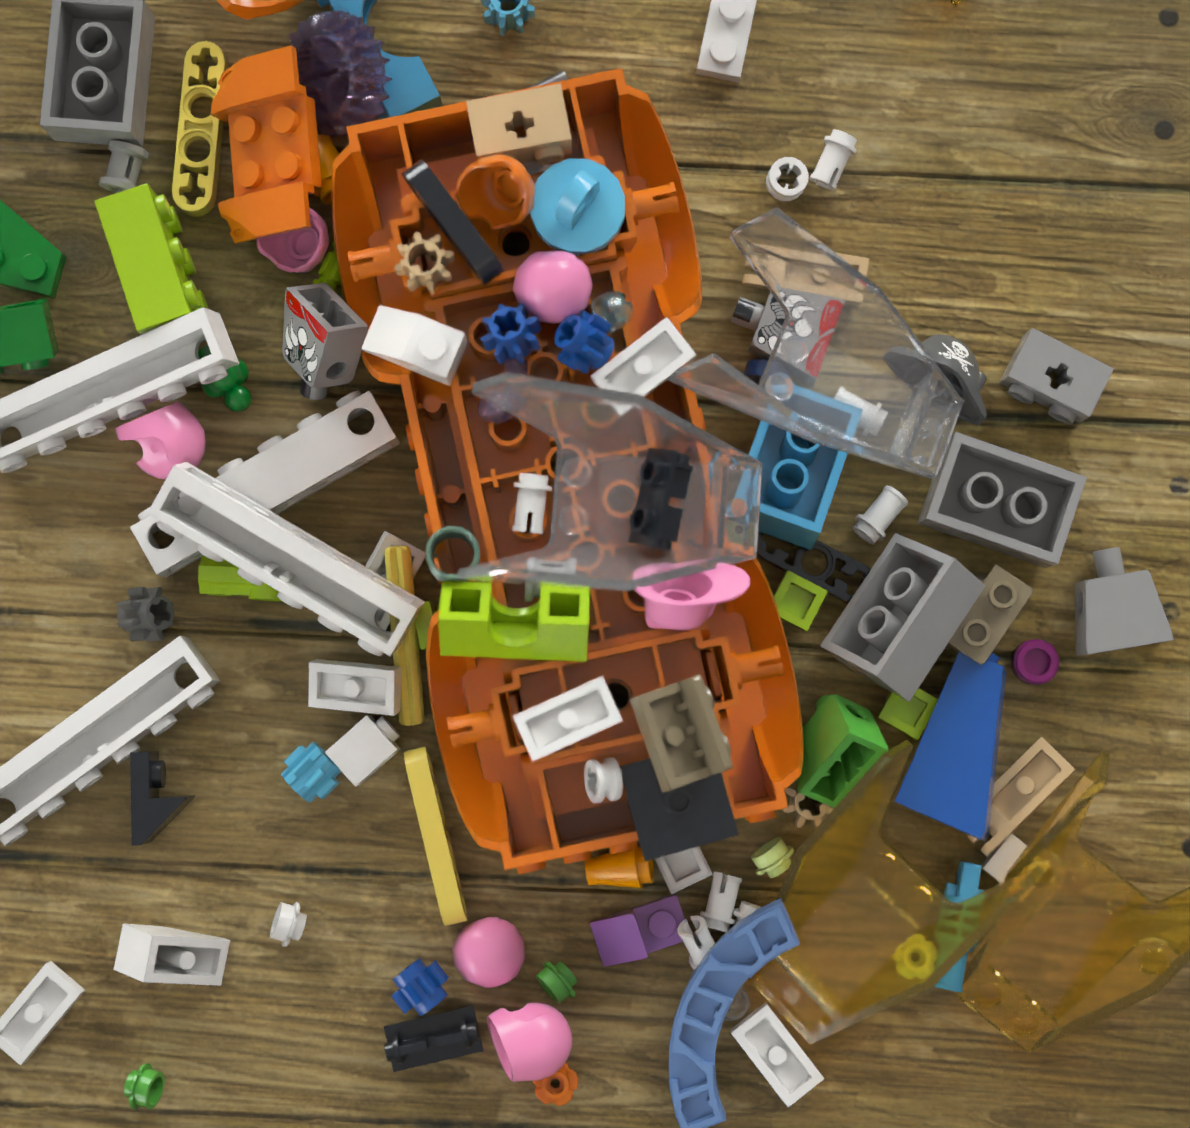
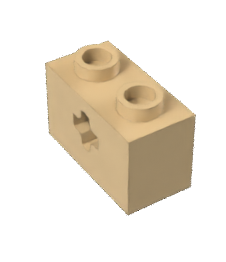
(537, 109)

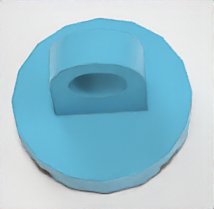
(578, 206)

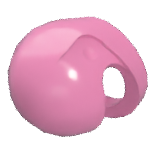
(166, 438)
(530, 1041)

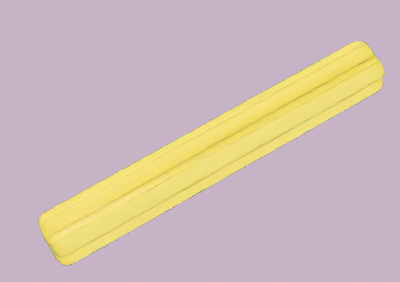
(399, 571)

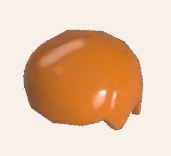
(496, 191)

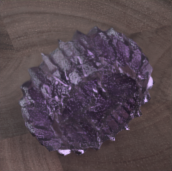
(341, 69)

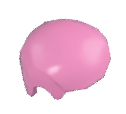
(299, 249)
(553, 285)
(489, 952)

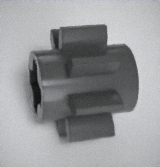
(145, 614)

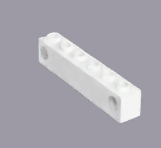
(114, 386)
(283, 472)
(285, 559)
(101, 732)

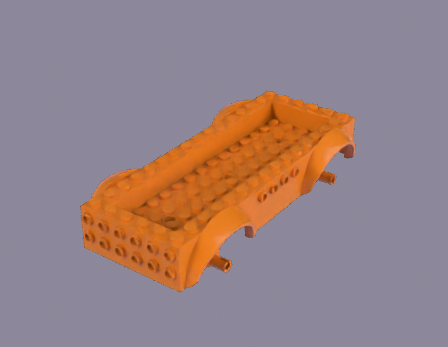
(470, 469)

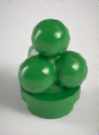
(235, 395)

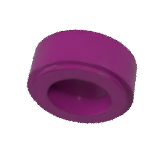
(1035, 662)

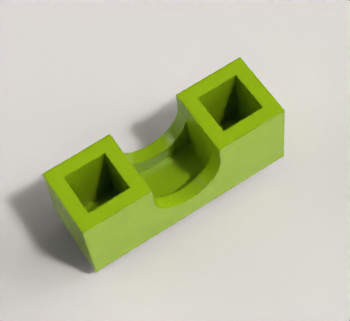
(481, 627)

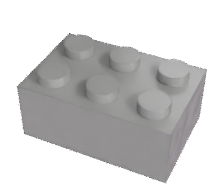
(97, 71)
(1002, 500)
(903, 615)

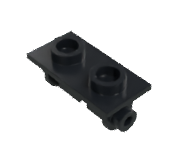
(662, 476)
(432, 1038)

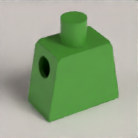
(838, 749)

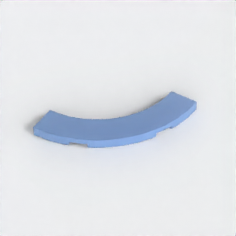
(706, 1002)

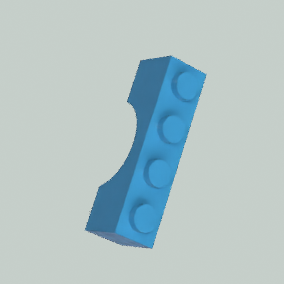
(410, 83)

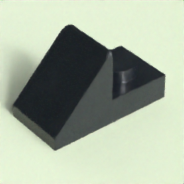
(148, 810)

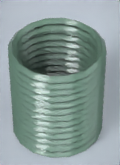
(446, 533)

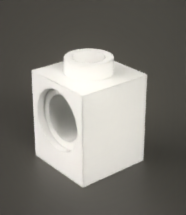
(364, 749)

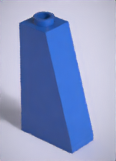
(958, 752)

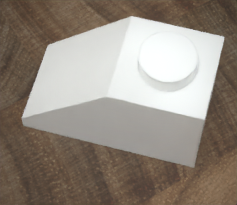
(416, 343)
(171, 955)

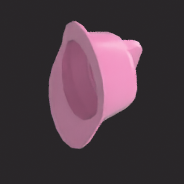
(691, 599)

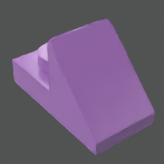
(638, 931)

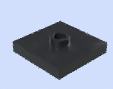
(679, 817)

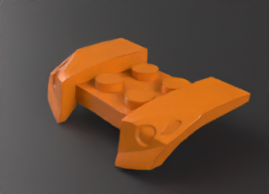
(270, 145)

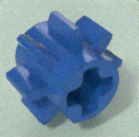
(511, 333)
(584, 341)
(420, 987)

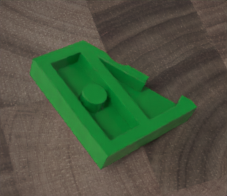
(27, 258)

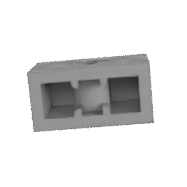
(1079, 377)

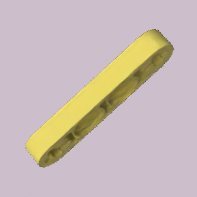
(193, 129)
(435, 836)

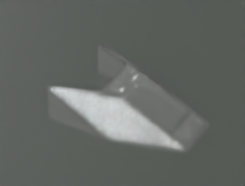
(843, 360)
(597, 483)

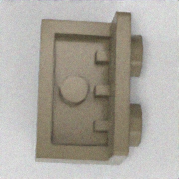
(990, 615)
(682, 733)

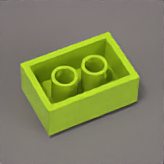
(149, 256)

